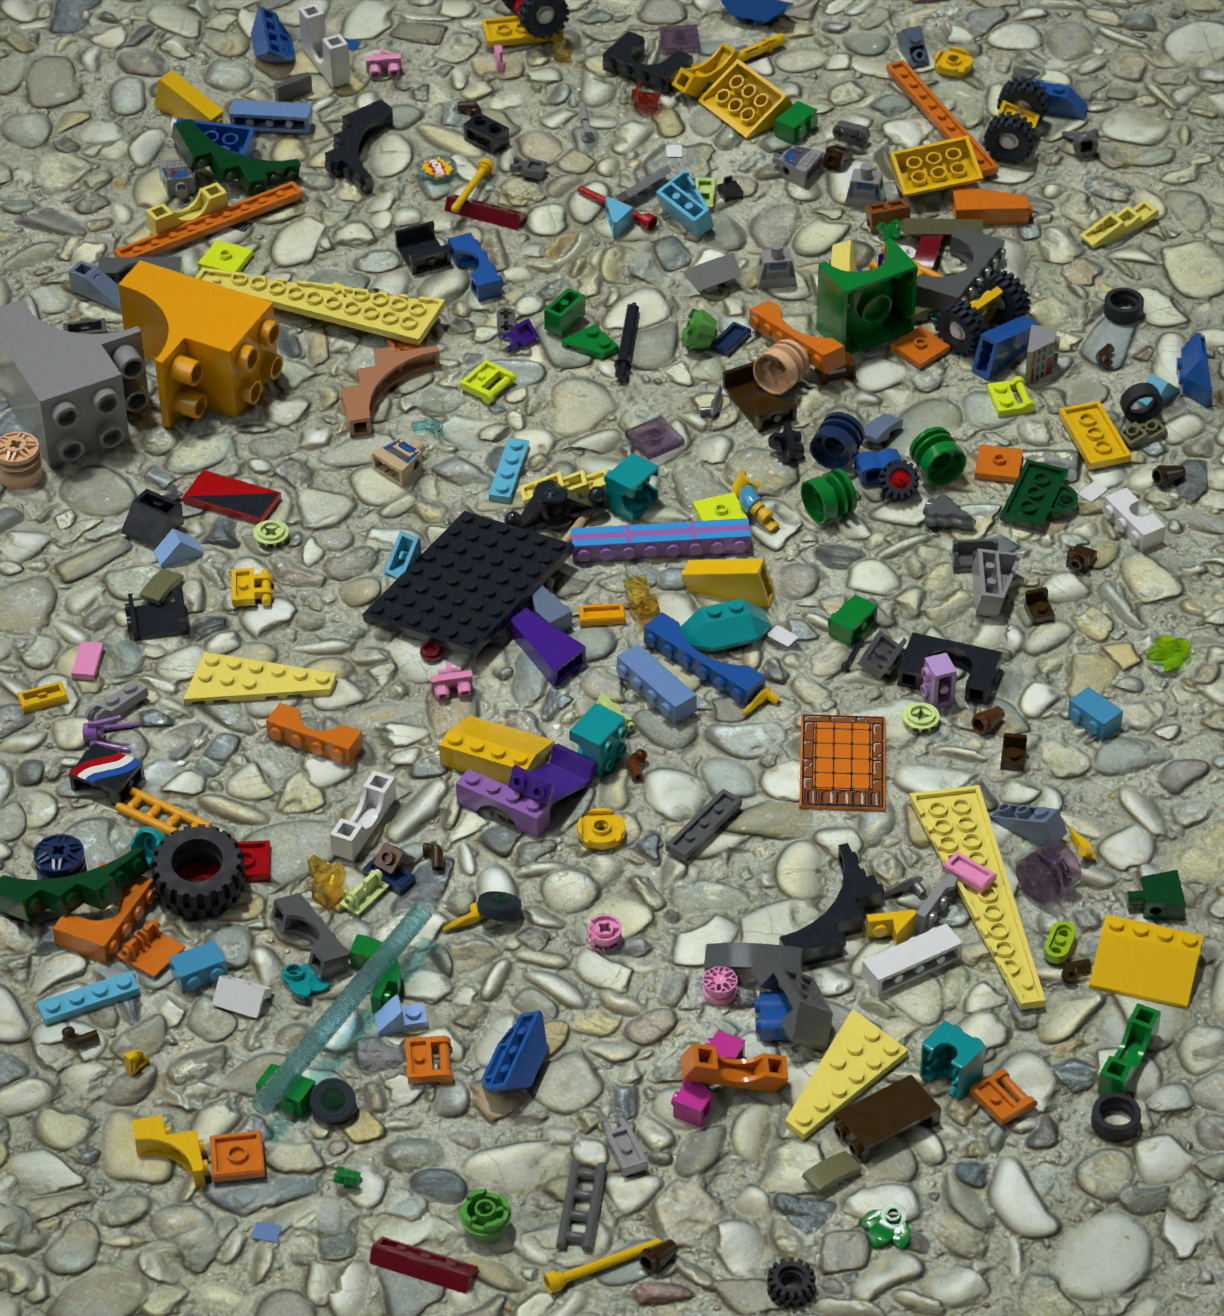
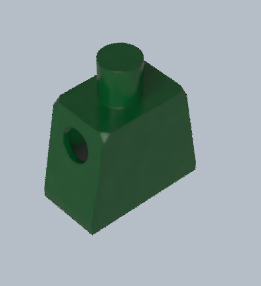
(1159, 896)

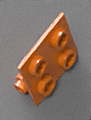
(150, 949)

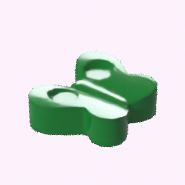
(889, 231)
(346, 1176)

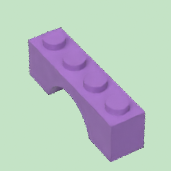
(478, 790)

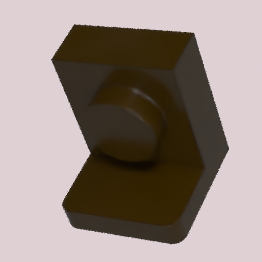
(835, 156)
(1080, 558)
(1038, 606)
(1013, 752)

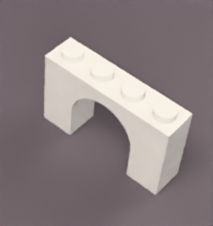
(327, 53)

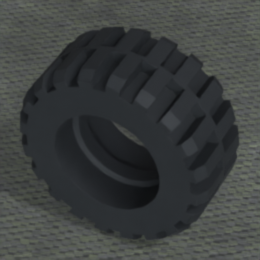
(201, 897)

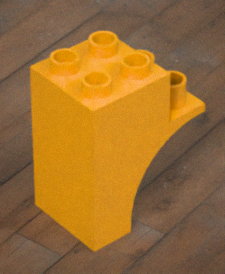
(205, 339)

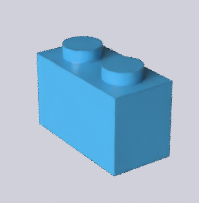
(1095, 713)
(198, 966)

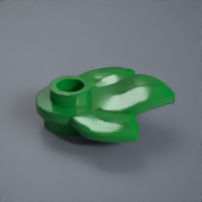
(885, 1229)

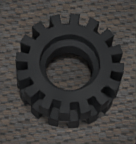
(789, 1295)

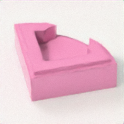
(498, 57)

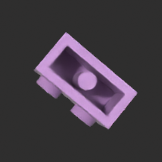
(939, 680)

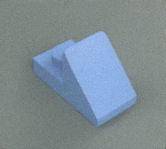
(397, 1018)

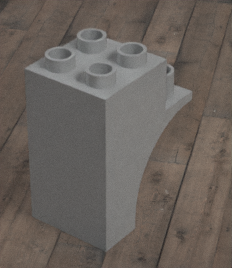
(70, 384)

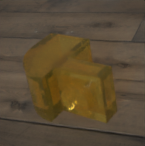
(641, 602)
(328, 883)

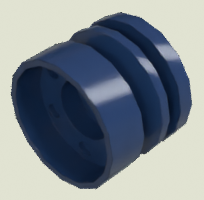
(837, 440)
(59, 857)

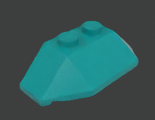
(725, 625)

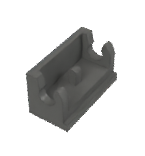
(965, 550)

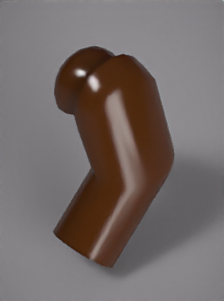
(634, 764)

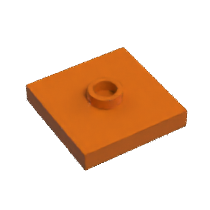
(920, 347)
(998, 463)
(237, 1156)

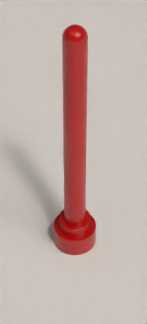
(647, 221)

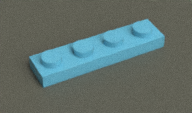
(509, 470)
(88, 998)

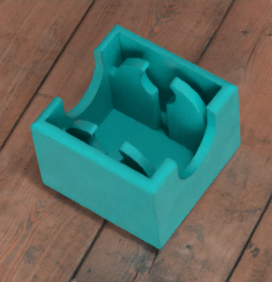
(629, 487)
(600, 737)
(955, 1055)

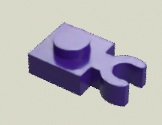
(520, 334)

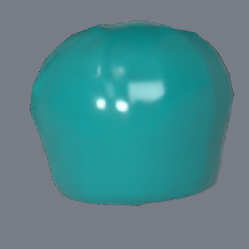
(147, 839)

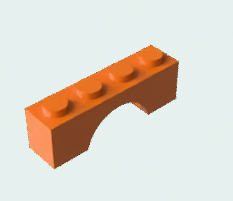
(338, 744)
(761, 1072)

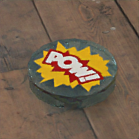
(437, 169)

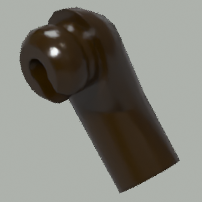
(471, 106)
(1103, 356)
(79, 1040)

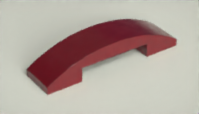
(928, 249)

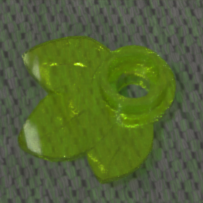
(1170, 651)

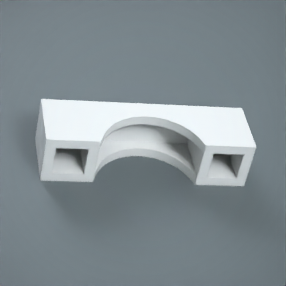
(376, 798)

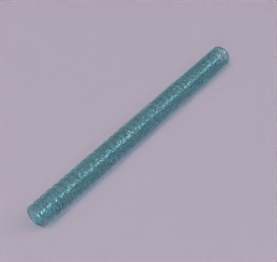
(341, 1009)

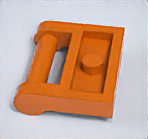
(420, 1060)
(998, 1101)

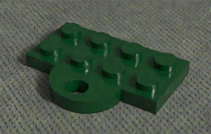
(1038, 496)

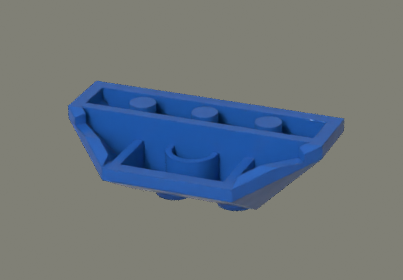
(759, 10)
(271, 39)
(1064, 100)
(1194, 370)
(517, 1055)

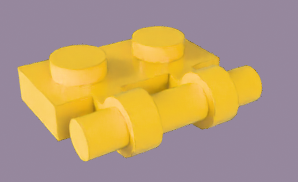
(244, 588)

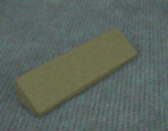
(938, 226)

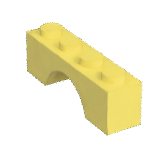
(208, 200)

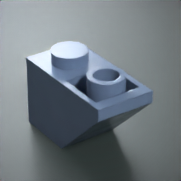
(913, 46)

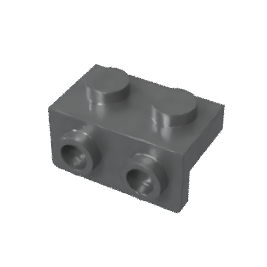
(881, 655)

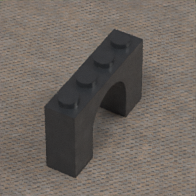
(622, 58)
(979, 662)

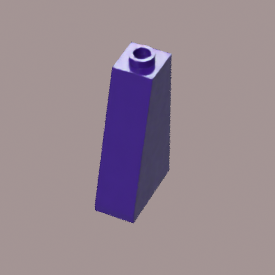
(547, 646)

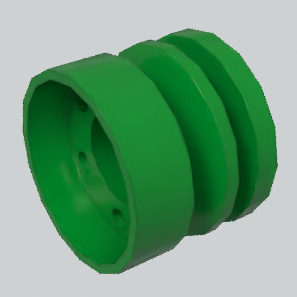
(937, 456)
(829, 496)

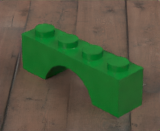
(1137, 1039)

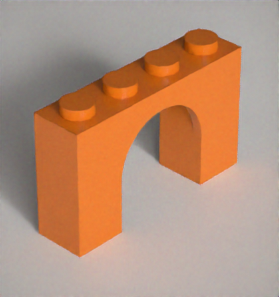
(103, 937)

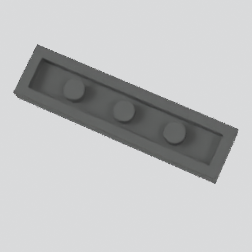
(704, 825)

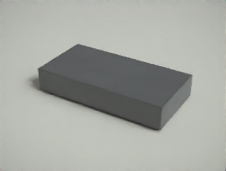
(293, 87)

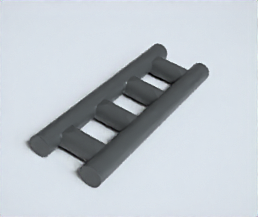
(589, 1217)

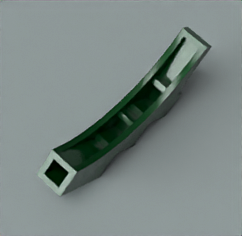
(228, 166)
(63, 895)

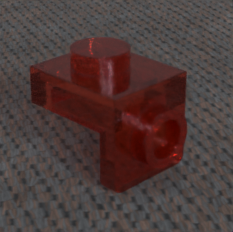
(645, 100)

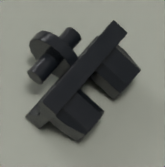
(787, 443)

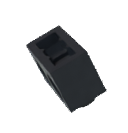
(486, 133)

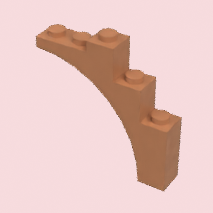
(376, 380)

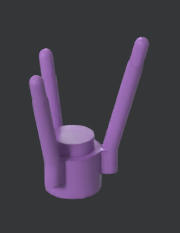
(94, 731)

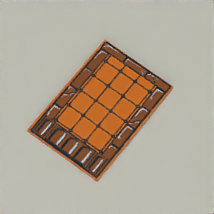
(842, 762)

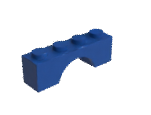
(468, 253)

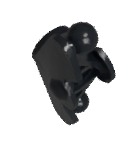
(556, 506)

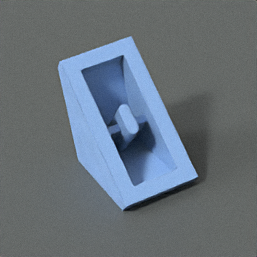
(177, 548)

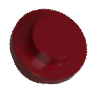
(431, 652)

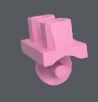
(382, 62)
(450, 679)

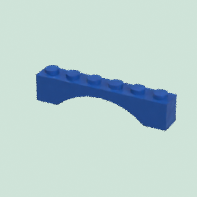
(736, 681)

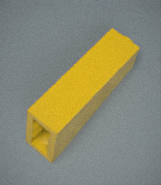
(183, 100)
(730, 579)

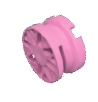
(604, 932)
(720, 986)

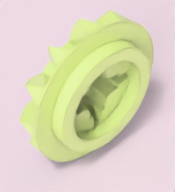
(270, 527)
(929, 713)

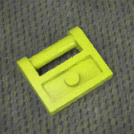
(483, 377)
(1004, 400)

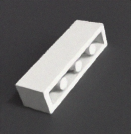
(911, 959)

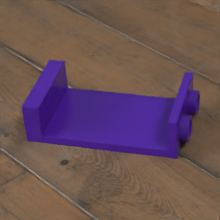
(557, 779)

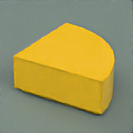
(134, 1061)

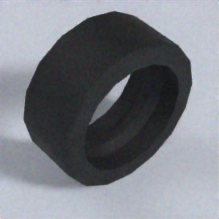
(1121, 315)
(1138, 392)
(1113, 1132)

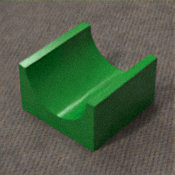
(870, 304)

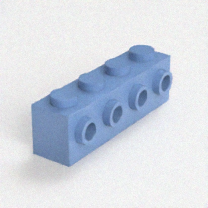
(272, 116)
(656, 683)

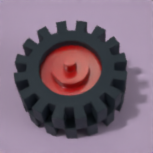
(898, 480)

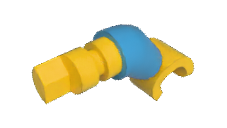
(751, 502)

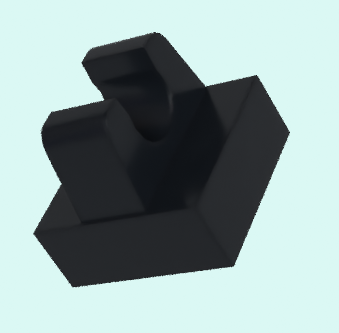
(729, 189)

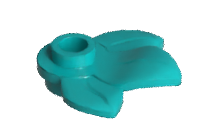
(303, 980)

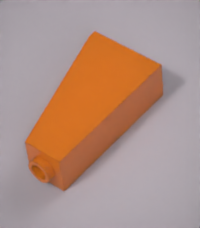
(990, 206)

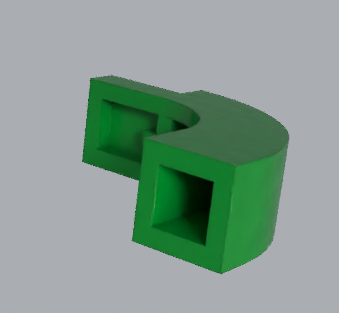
(389, 984)

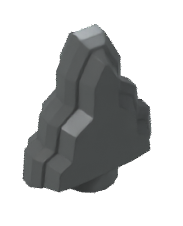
(946, 514)

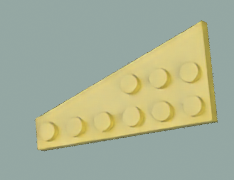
(253, 680)
(849, 1067)

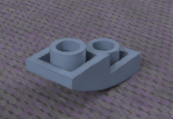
(880, 428)

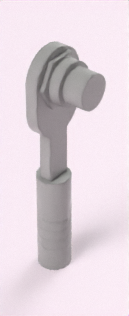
(586, 133)

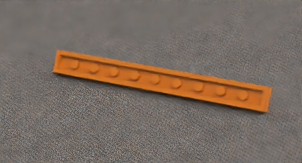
(937, 112)
(212, 222)

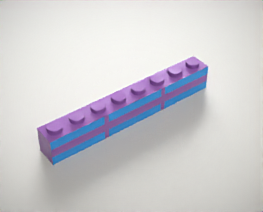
(661, 540)

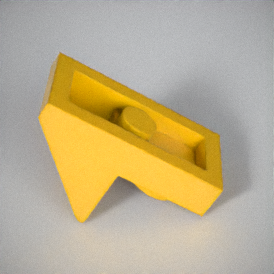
(895, 924)

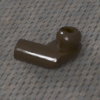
(436, 855)
(1072, 969)

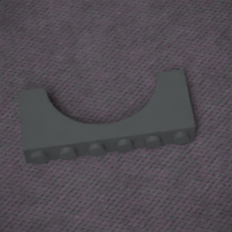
(982, 256)

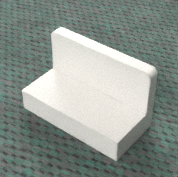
(240, 995)

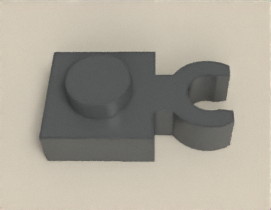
(531, 168)

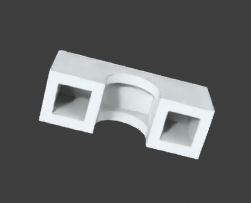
(1122, 511)

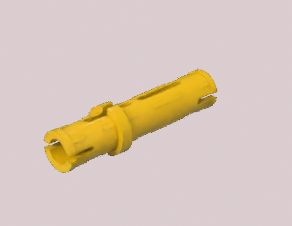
(766, 45)

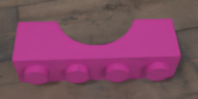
(694, 1100)

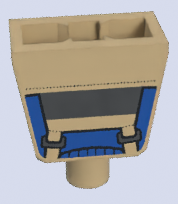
(399, 460)

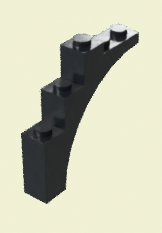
(349, 143)
(845, 917)

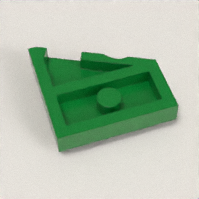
(591, 342)

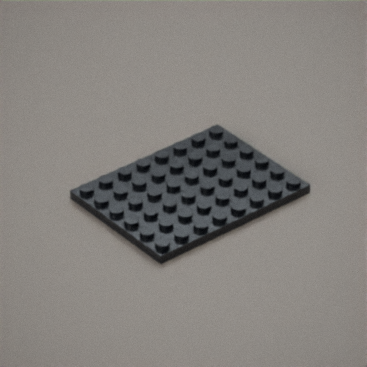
(468, 583)

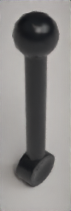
(859, 642)

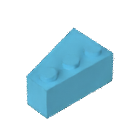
(685, 204)

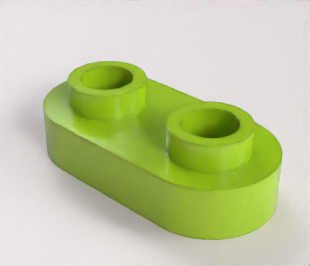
(1059, 942)

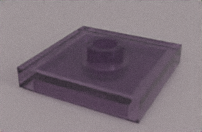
(679, 37)
(654, 437)

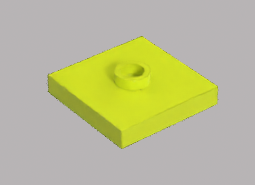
(225, 257)
(719, 508)

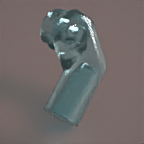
(429, 424)

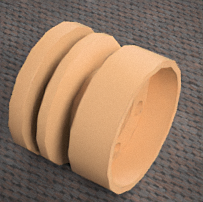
(781, 366)
(19, 460)

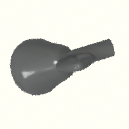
(1085, 142)

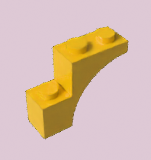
(694, 79)
(182, 1147)

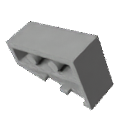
(992, 578)

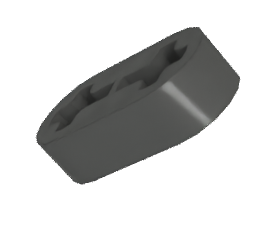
(851, 132)
(505, 323)

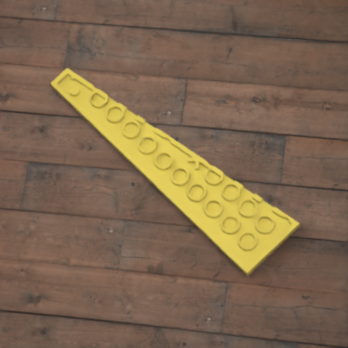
(355, 308)
(960, 823)

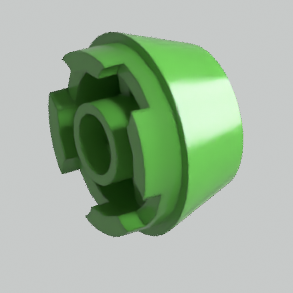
(699, 330)
(485, 1215)

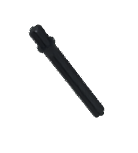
(623, 362)

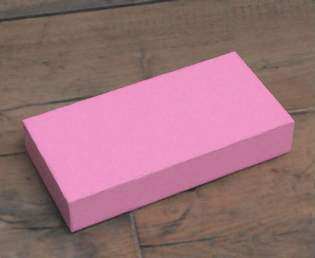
(87, 660)
(969, 872)

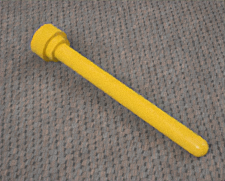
(483, 168)
(556, 1280)

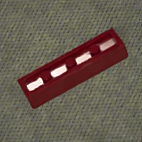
(487, 212)
(423, 1264)

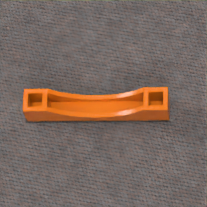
(823, 353)

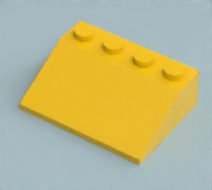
(745, 100)
(935, 166)
(492, 748)
(1146, 961)

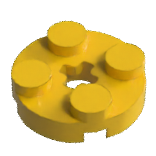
(944, 62)
(595, 839)

